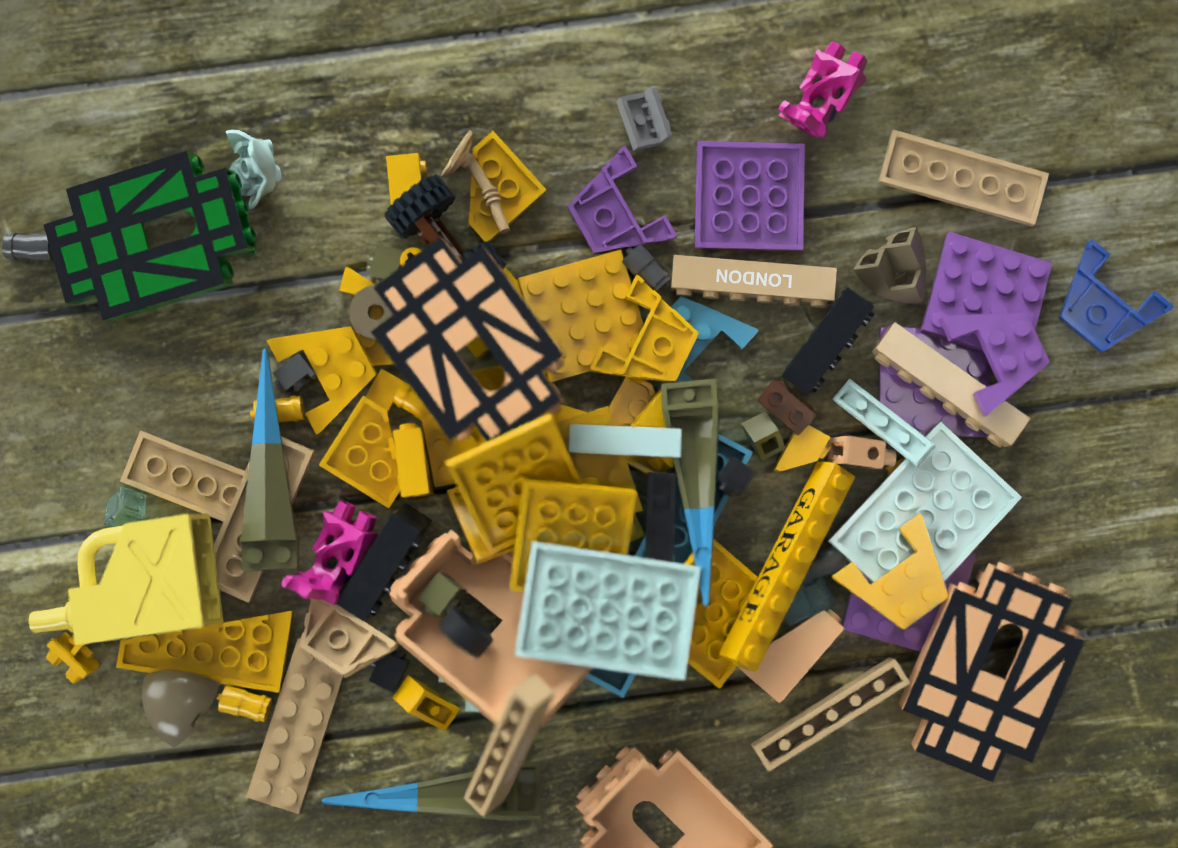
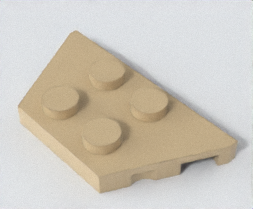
(342, 639)

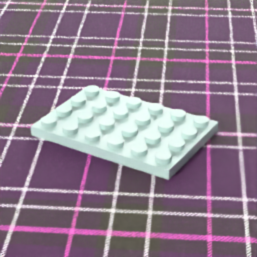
(951, 491)
(607, 611)

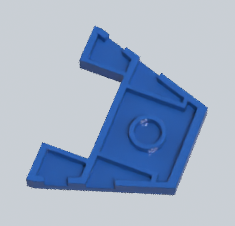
(1098, 312)

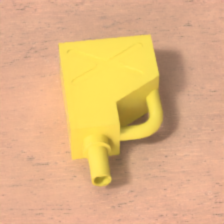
(154, 582)

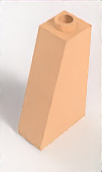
(795, 653)

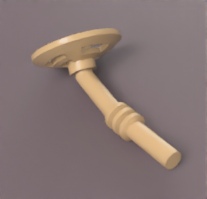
(463, 158)

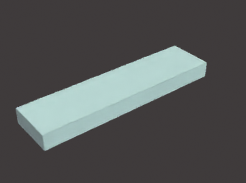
(883, 422)
(625, 440)

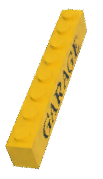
(787, 566)

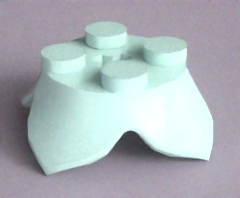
(254, 166)

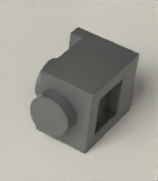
(294, 374)

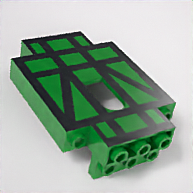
(106, 249)

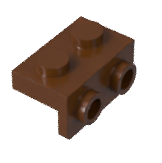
(786, 407)

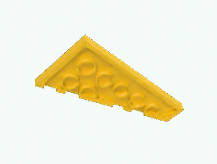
(231, 653)

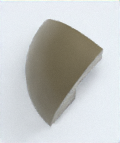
(896, 268)
(175, 702)

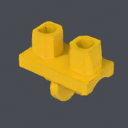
(77, 657)

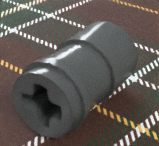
(26, 247)
(643, 264)
(826, 562)

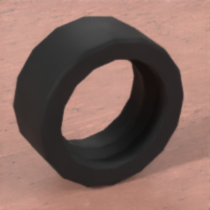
(465, 632)

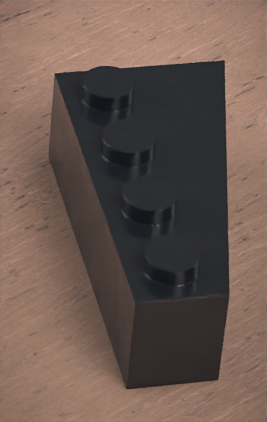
(828, 340)
(384, 561)

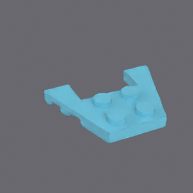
(709, 325)

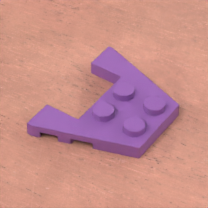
(607, 218)
(1009, 348)

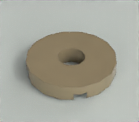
(360, 308)

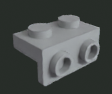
(644, 119)

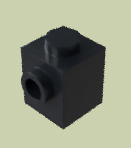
(734, 477)
(389, 670)

